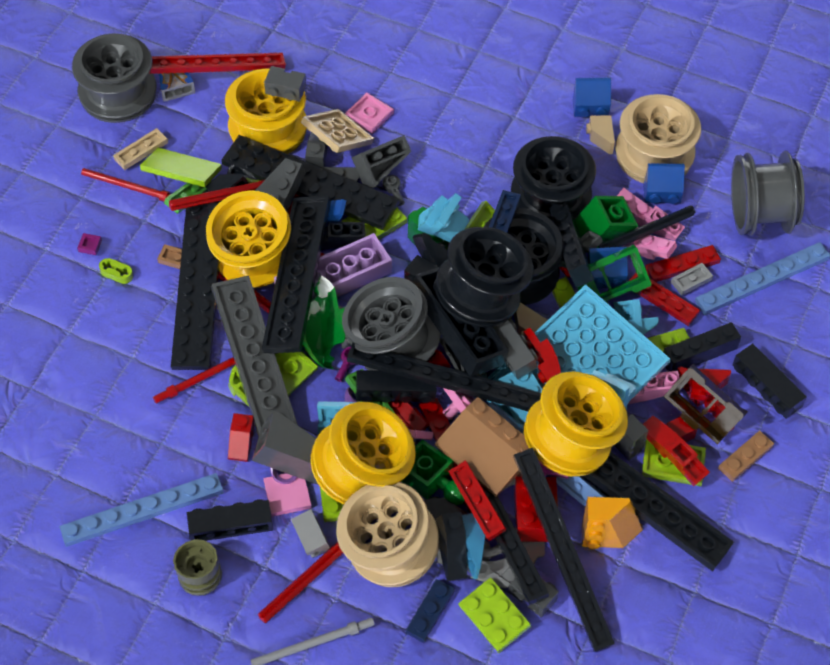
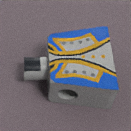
(176, 85)

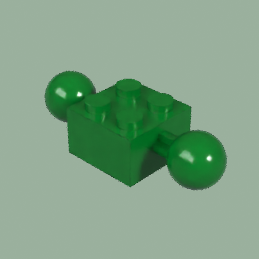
(432, 473)

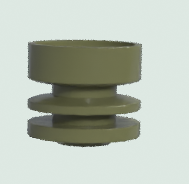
(197, 567)

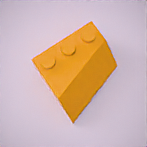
(609, 523)

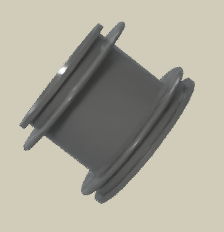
(114, 77)
(767, 193)
(390, 318)

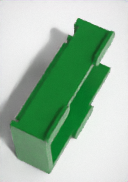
(636, 285)

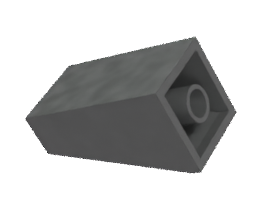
(285, 447)

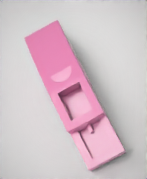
(645, 214)
(653, 246)
(656, 387)

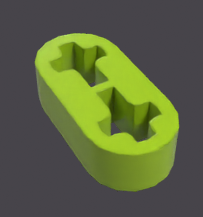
(117, 268)

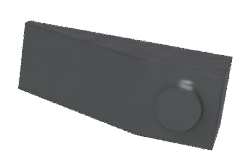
(316, 151)

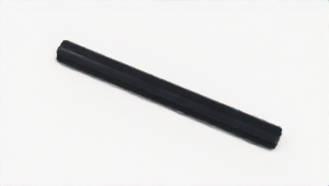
(650, 228)

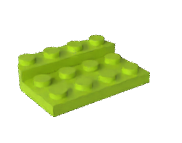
(294, 368)

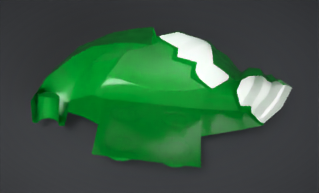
(323, 324)

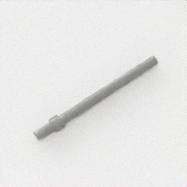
(351, 628)

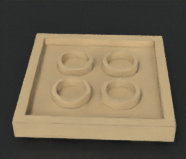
(337, 130)

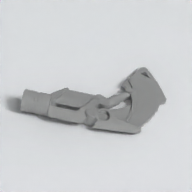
(500, 570)

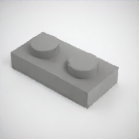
(691, 279)

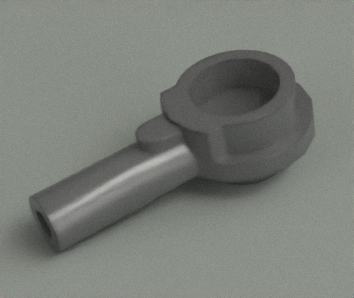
(391, 184)

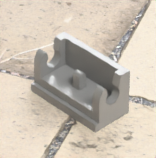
(310, 534)

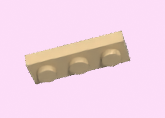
(140, 149)

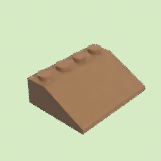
(486, 444)

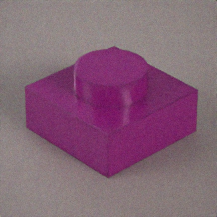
(89, 244)

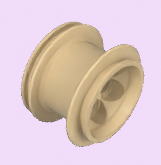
(656, 131)
(408, 551)

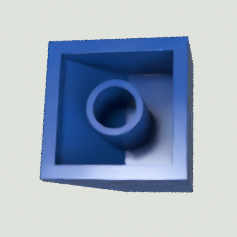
(592, 97)
(664, 183)
(616, 272)

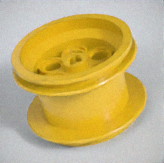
(262, 116)
(245, 225)
(575, 423)
(361, 449)

